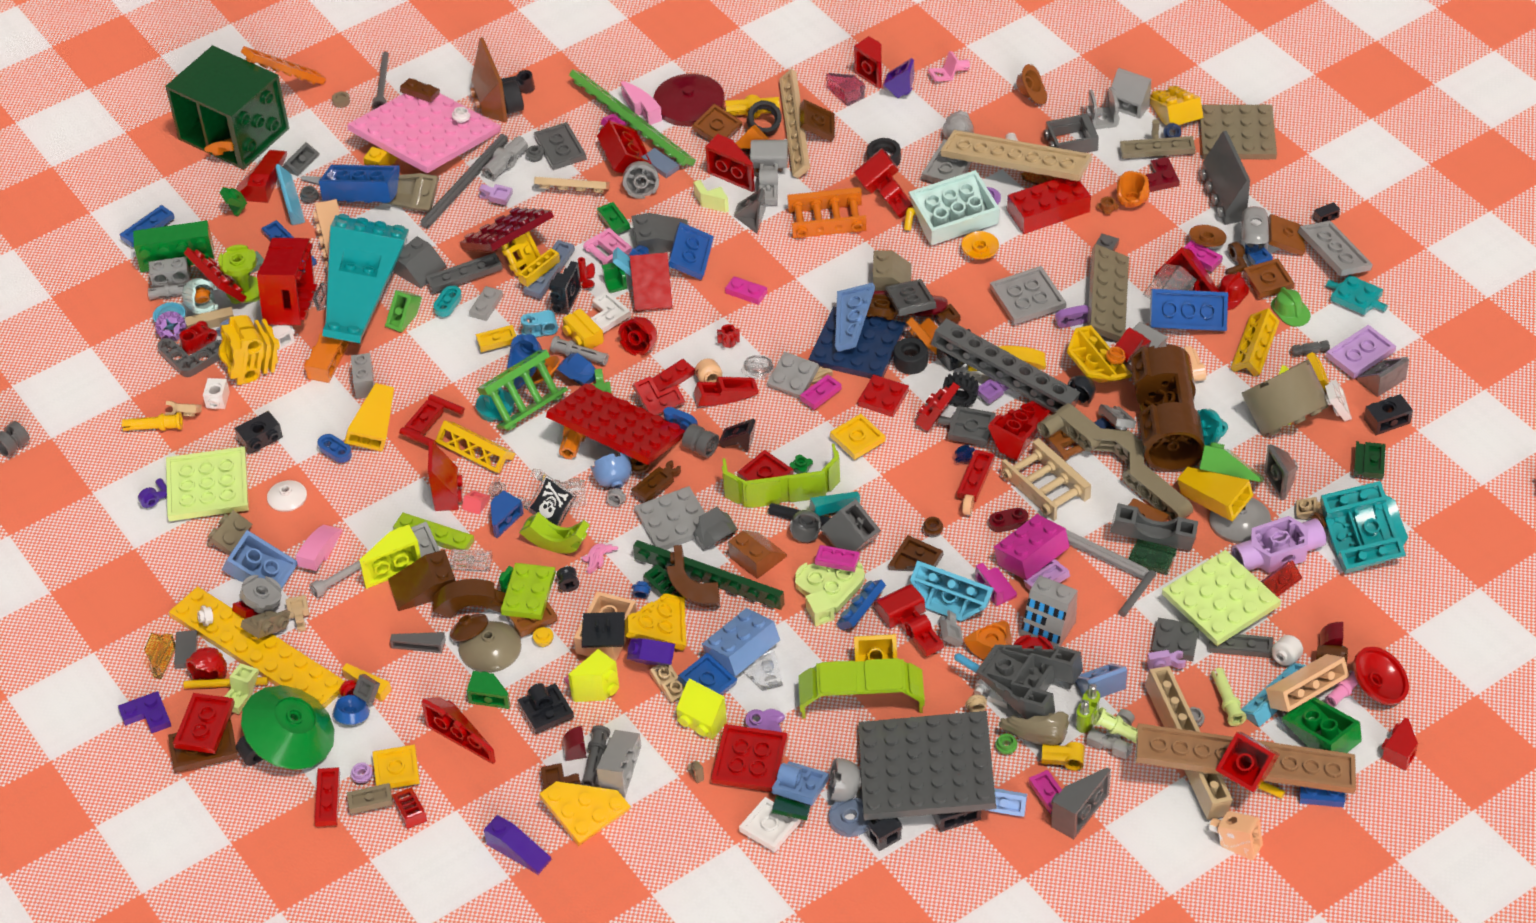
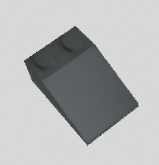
(655, 231)
(1079, 802)

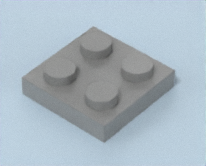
(792, 374)

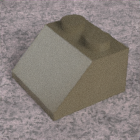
(889, 269)

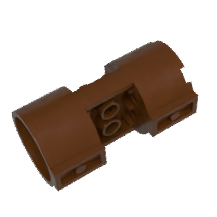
(1168, 415)

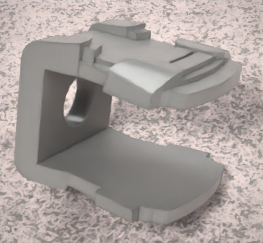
(1110, 112)

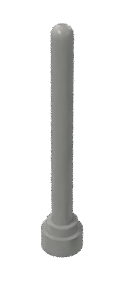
(319, 587)

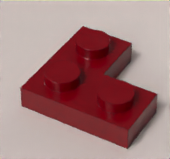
(1162, 176)

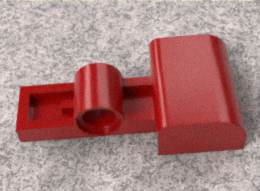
(878, 174)
(904, 609)

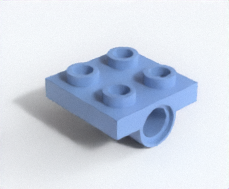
(799, 782)

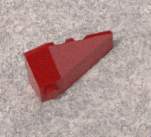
(261, 180)
(1189, 261)

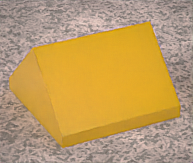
(875, 647)

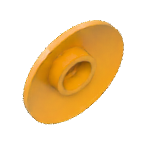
(980, 245)

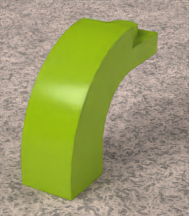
(553, 537)

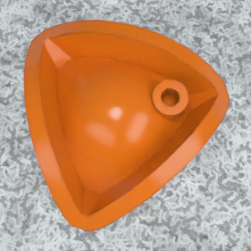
(984, 639)

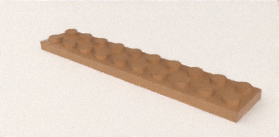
(1204, 751)

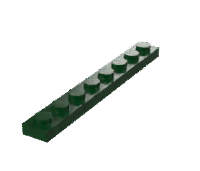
(708, 574)

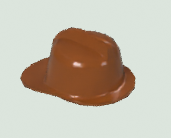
(1031, 85)

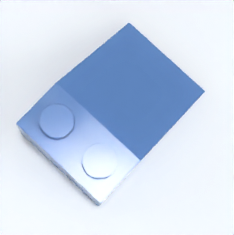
(259, 558)

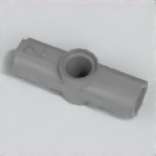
(505, 158)

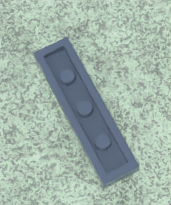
(541, 285)

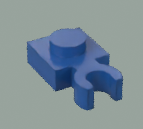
(1257, 255)

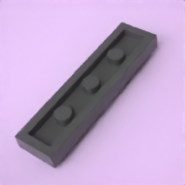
(464, 272)

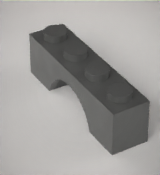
(1175, 533)

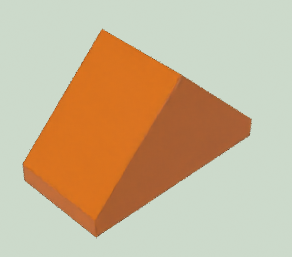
(753, 133)

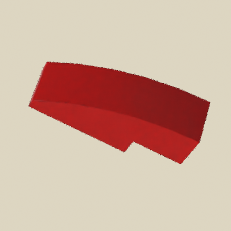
(724, 390)

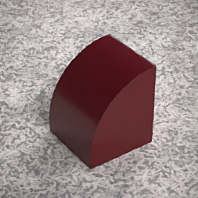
(1332, 634)
(574, 744)

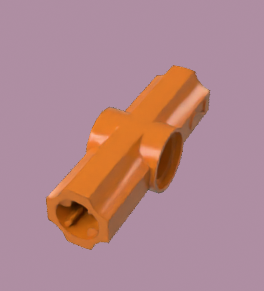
(570, 443)

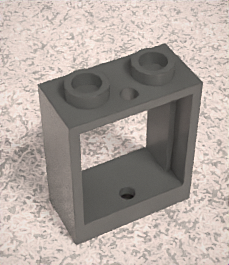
(1072, 125)

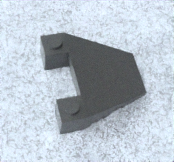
(1025, 675)

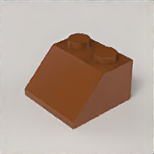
(754, 552)

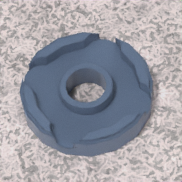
(844, 826)

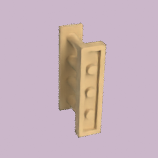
(1054, 464)

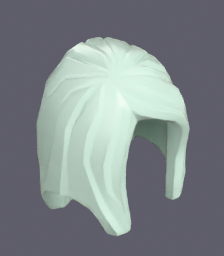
(189, 292)

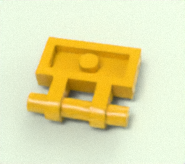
(525, 249)

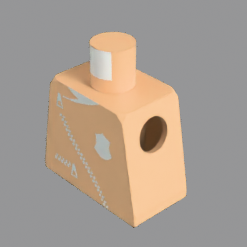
(1239, 833)

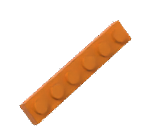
(287, 67)

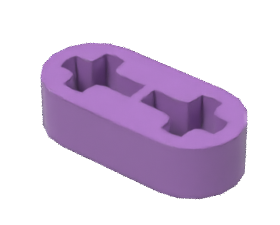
(1072, 316)

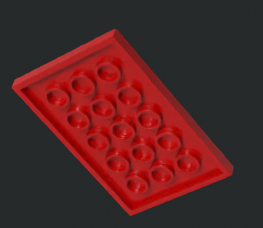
(616, 423)

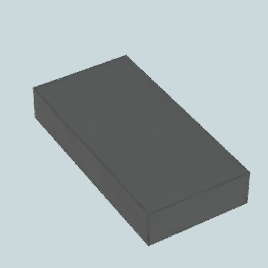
(185, 646)

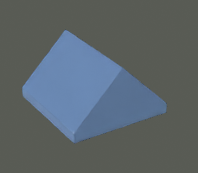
(1107, 679)

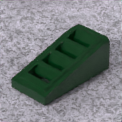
(655, 576)

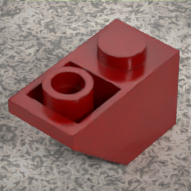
(1402, 745)

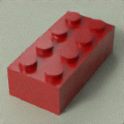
(1048, 204)

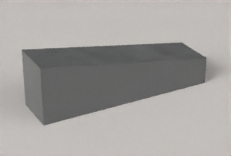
(423, 642)

